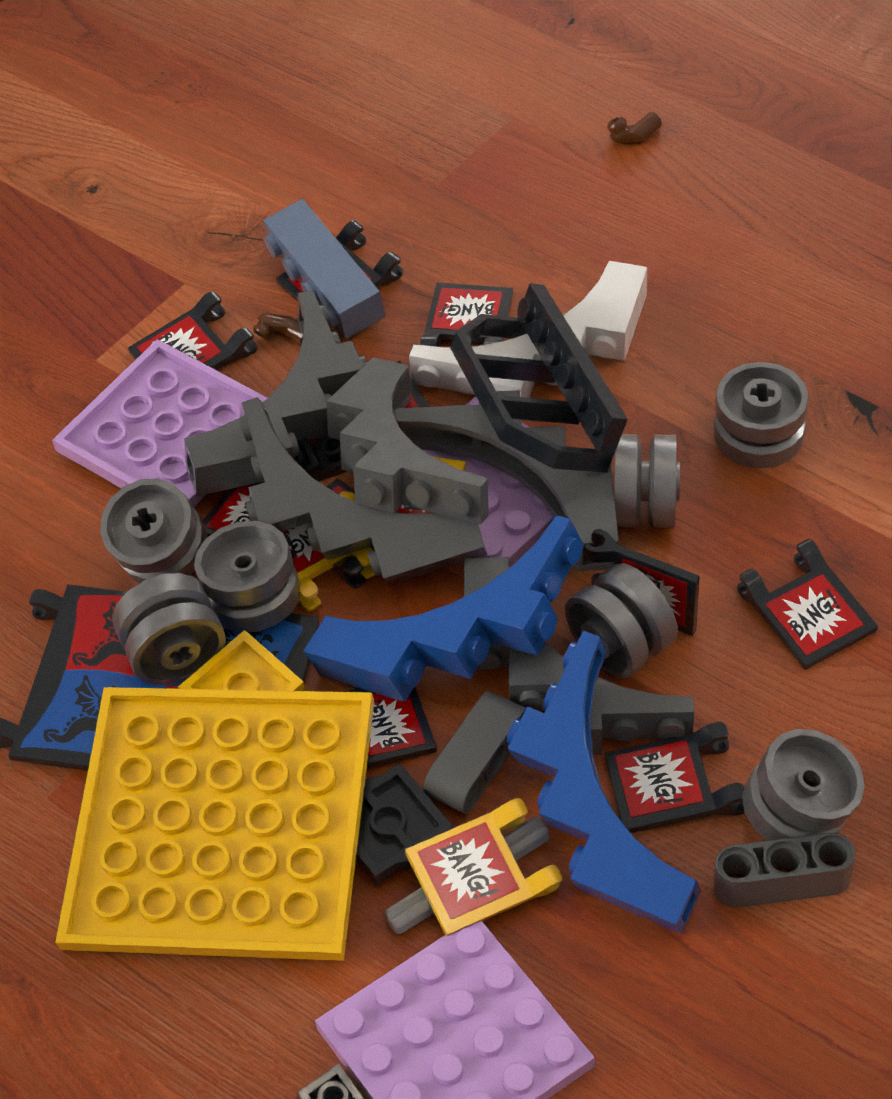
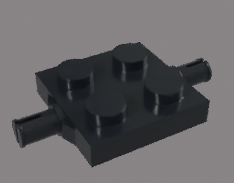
(393, 819)

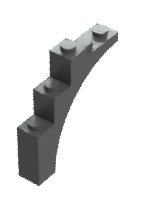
(296, 408)
(385, 461)
(571, 494)
(290, 497)
(616, 710)

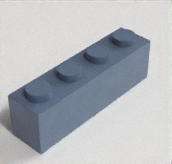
(323, 265)

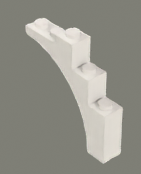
(601, 323)

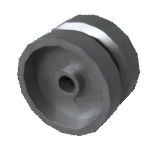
(760, 414)
(646, 481)
(152, 529)
(248, 575)
(626, 615)
(167, 628)
(803, 786)

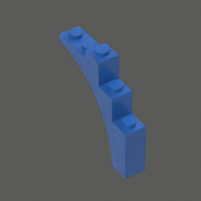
(456, 637)
(560, 744)

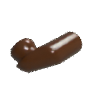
(633, 133)
(283, 324)

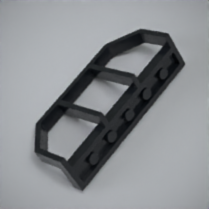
(562, 361)

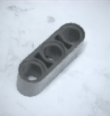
(473, 754)
(801, 855)

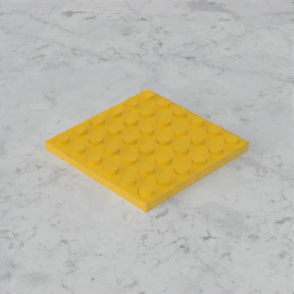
(219, 824)

